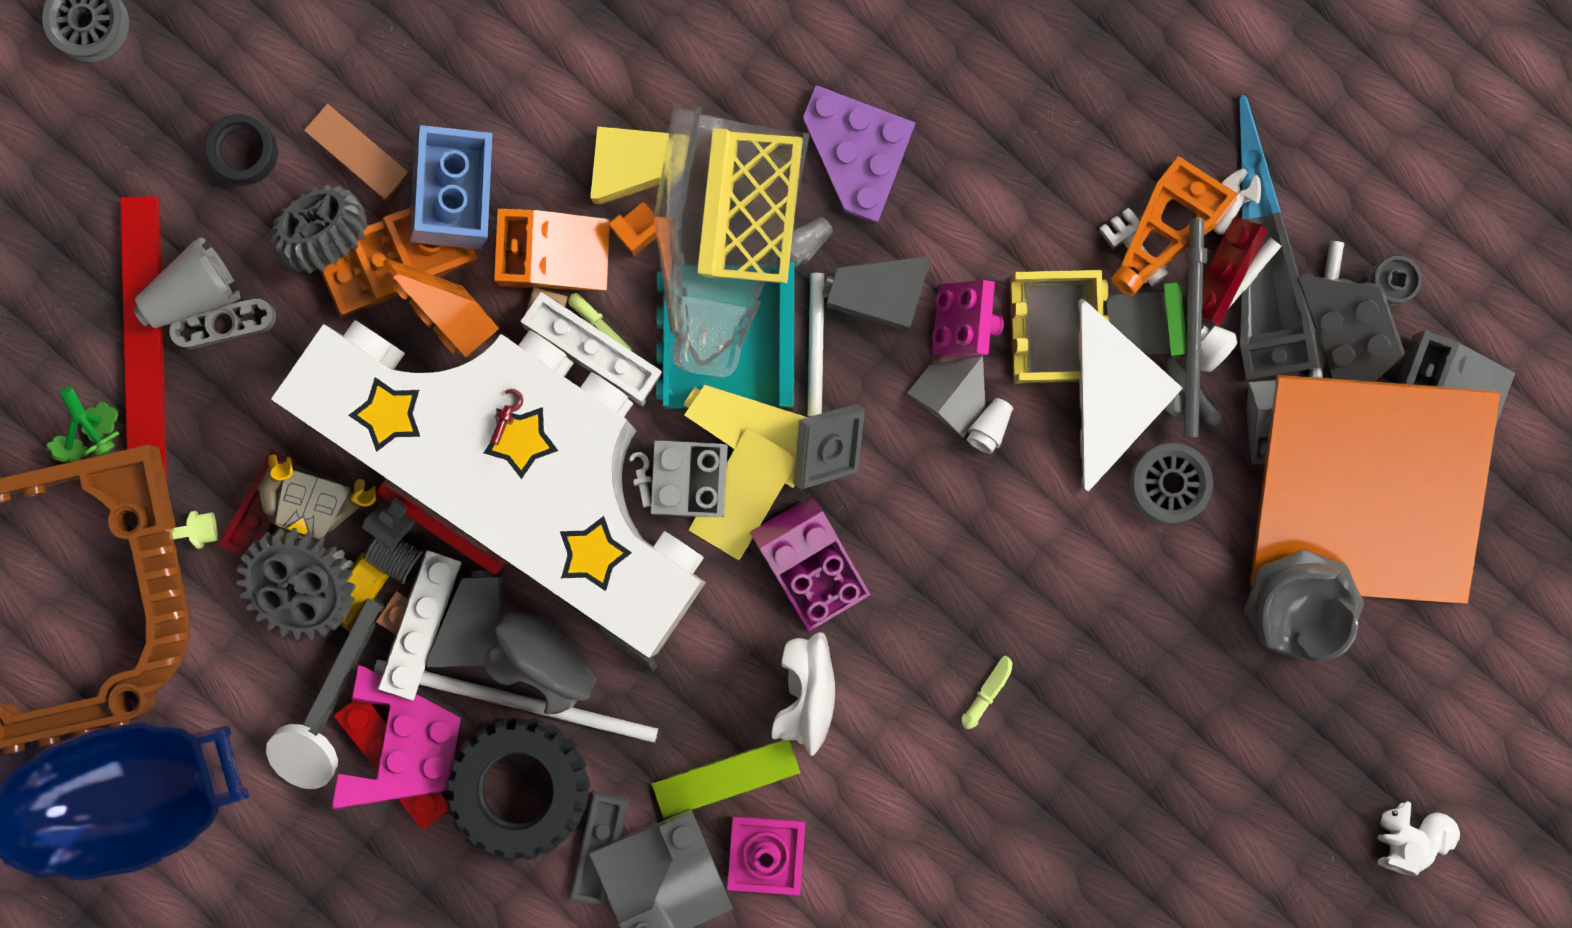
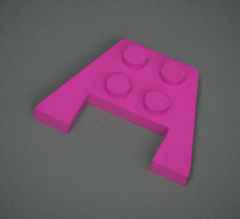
(414, 751)

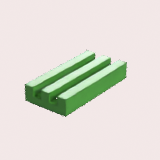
(1175, 320)

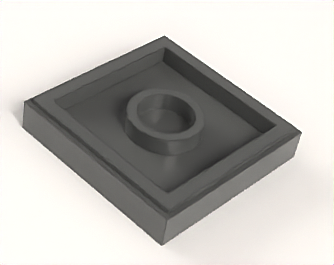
(828, 446)

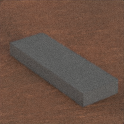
(603, 826)

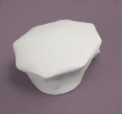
(814, 685)

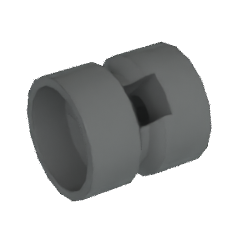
(1398, 277)

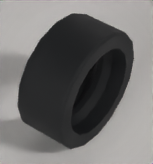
(220, 131)

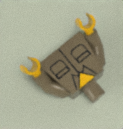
(308, 499)

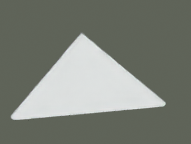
(1117, 393)

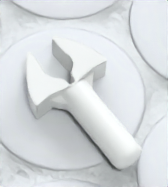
(1252, 193)

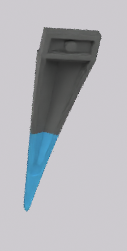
(1274, 310)

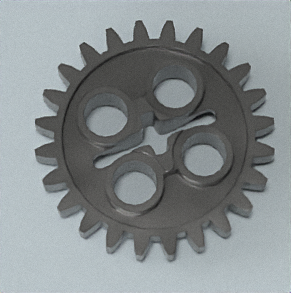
(295, 583)

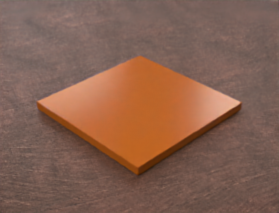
(1378, 482)

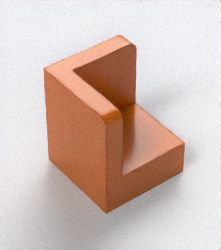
(636, 228)

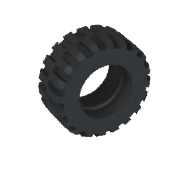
(469, 801)

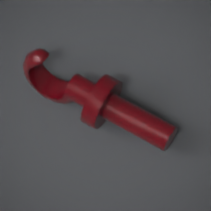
(504, 417)

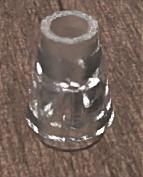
(808, 240)

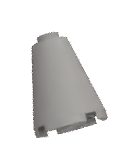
(186, 287)

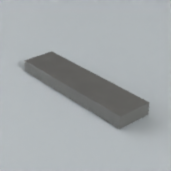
(344, 666)

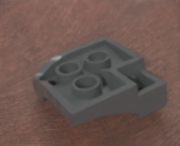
(662, 876)

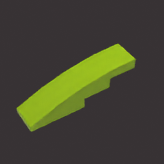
(726, 778)

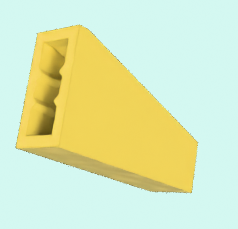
(730, 414)

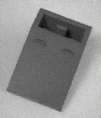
(1446, 363)

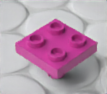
(965, 319)
(766, 855)

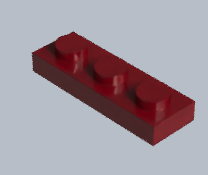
(1229, 267)
(250, 520)

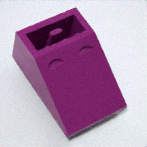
(810, 563)

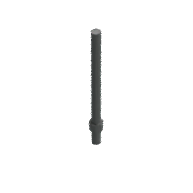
(1195, 257)

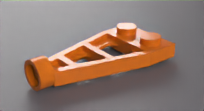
(1194, 191)

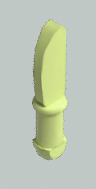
(593, 317)
(988, 692)

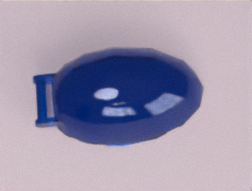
(114, 800)

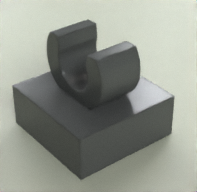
(389, 522)

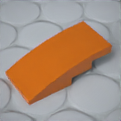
(360, 278)

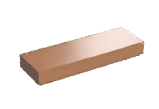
(357, 152)

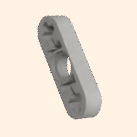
(246, 308)

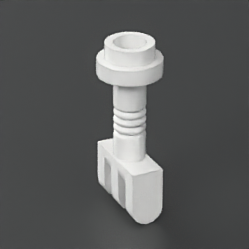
(1125, 235)

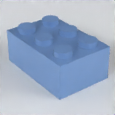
(450, 187)

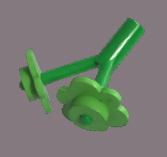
(95, 423)

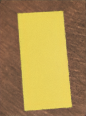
(752, 484)

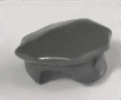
(1305, 606)
(541, 655)

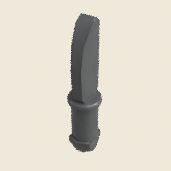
(1208, 411)

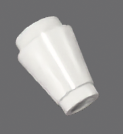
(990, 427)

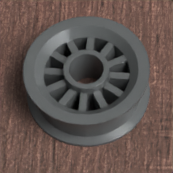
(88, 52)
(1203, 483)

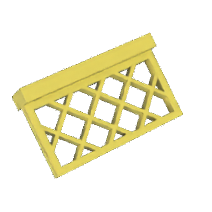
(720, 196)

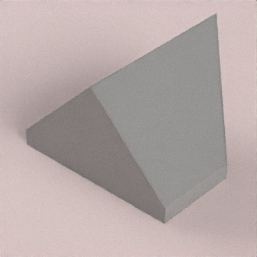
(953, 392)

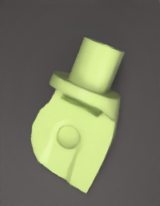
(199, 529)

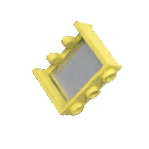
(1048, 322)

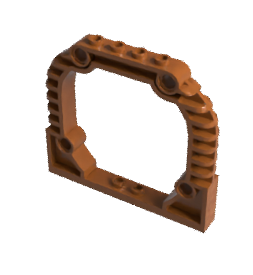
(125, 484)

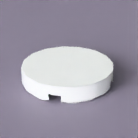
(301, 756)

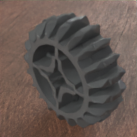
(318, 229)

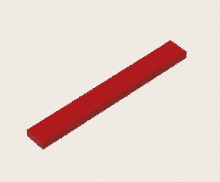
(142, 343)

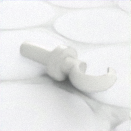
(643, 481)

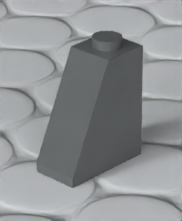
(879, 290)
(470, 622)

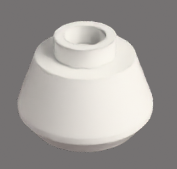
(1215, 346)

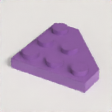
(857, 148)

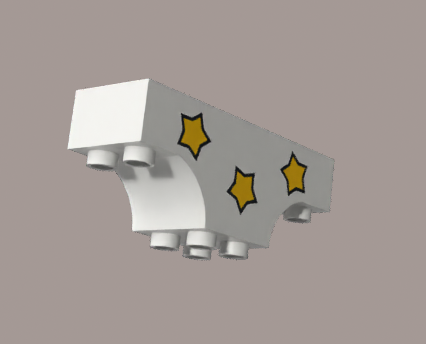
(538, 498)

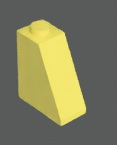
(626, 162)

